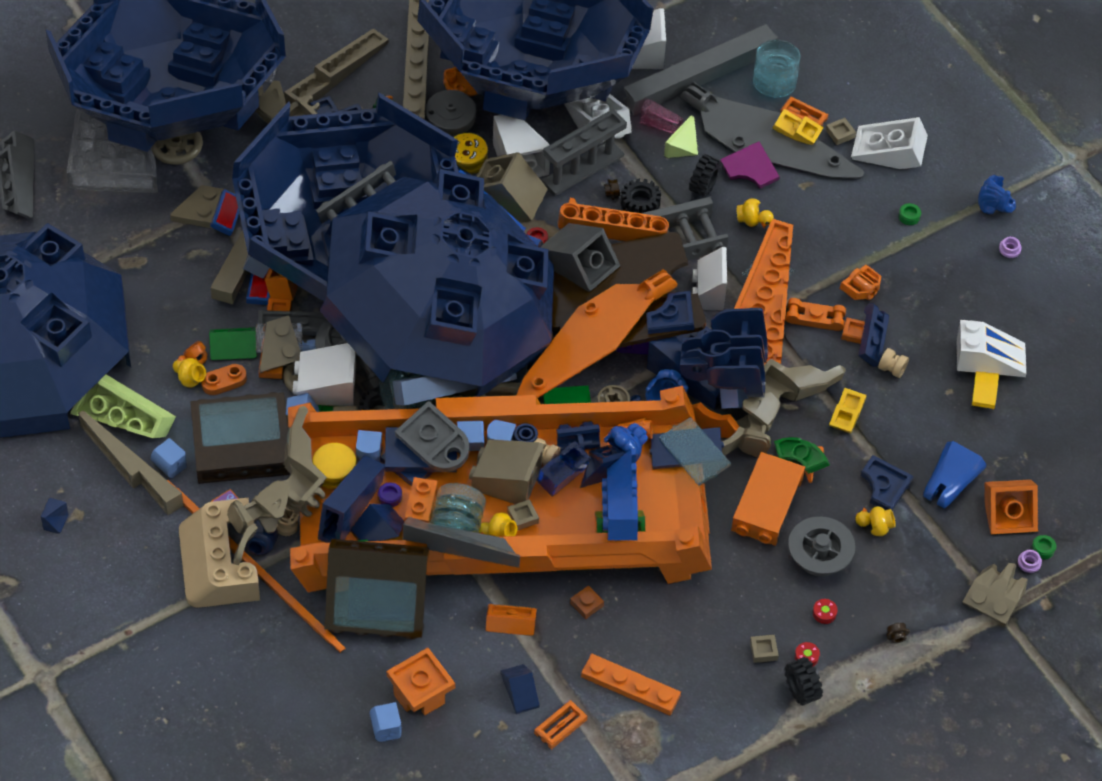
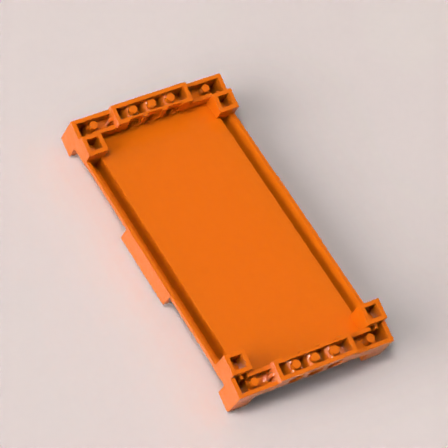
(566, 529)

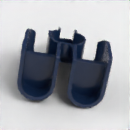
(730, 353)

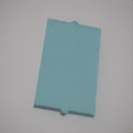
(694, 451)

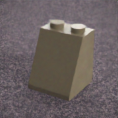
(513, 185)
(507, 469)

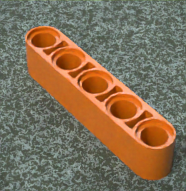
(616, 223)

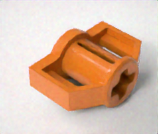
(858, 280)

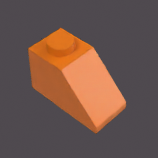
(279, 286)

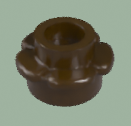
(612, 189)
(897, 632)

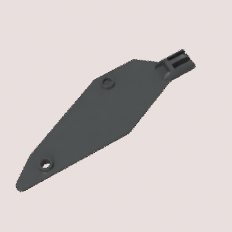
(742, 125)

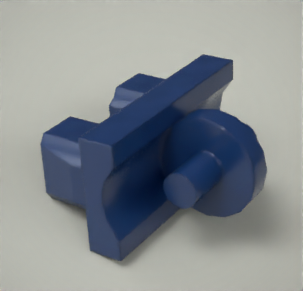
(585, 436)

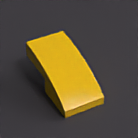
(796, 128)
(985, 389)
(847, 410)

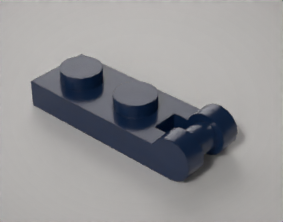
(873, 334)

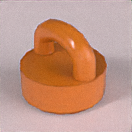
(195, 350)

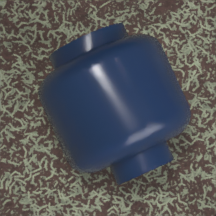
(262, 542)

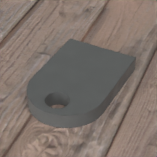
(433, 438)

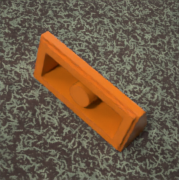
(511, 619)

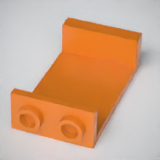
(767, 498)

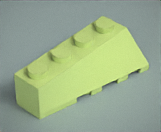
(124, 408)

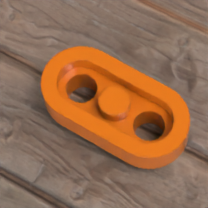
(224, 379)

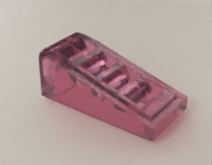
(659, 117)

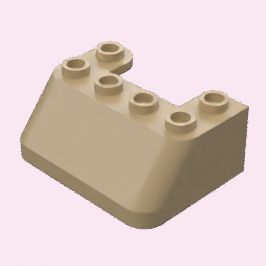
(207, 559)

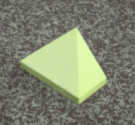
(683, 141)

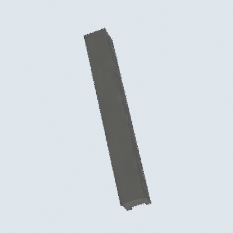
(699, 68)

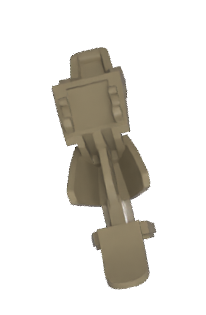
(273, 101)
(789, 383)
(292, 493)

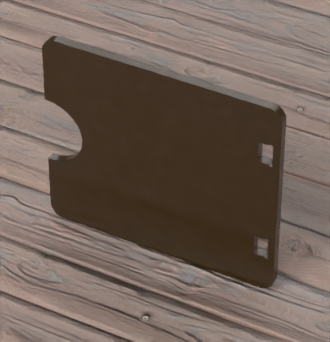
(638, 262)

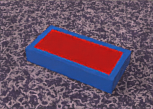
(225, 213)
(257, 291)

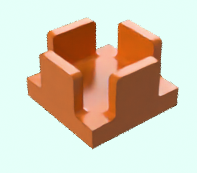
(420, 682)

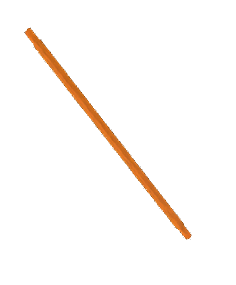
(276, 587)

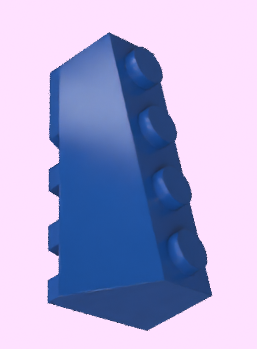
(620, 498)

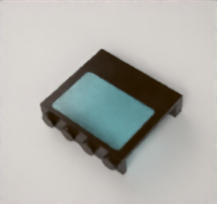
(239, 437)
(376, 588)

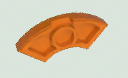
(707, 419)

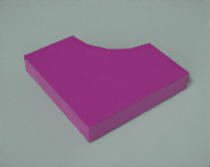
(751, 164)

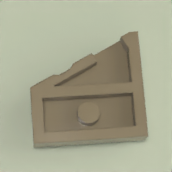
(198, 207)
(279, 345)

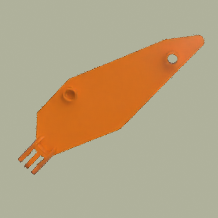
(594, 332)

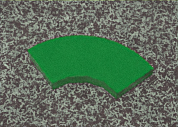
(801, 452)

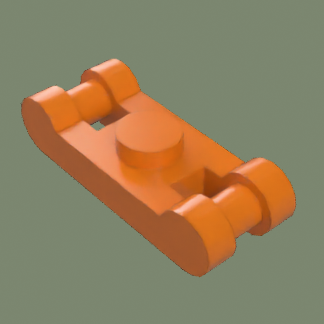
(815, 315)

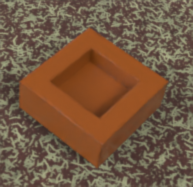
(587, 602)

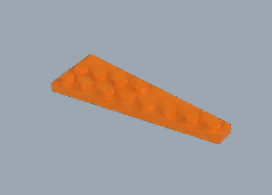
(768, 284)

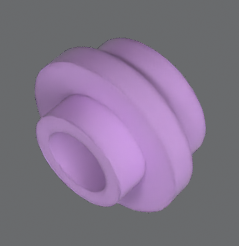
(1013, 244)
(1032, 556)

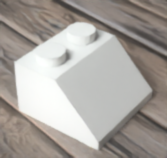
(711, 279)

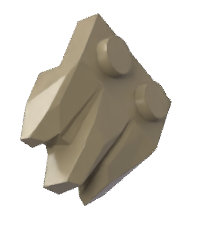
(996, 593)

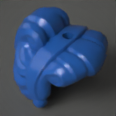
(994, 197)
(664, 380)
(627, 438)

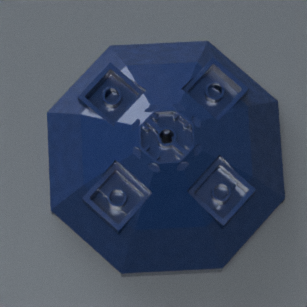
(538, 49)
(168, 65)
(311, 161)
(439, 283)
(57, 328)

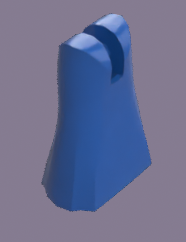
(952, 473)

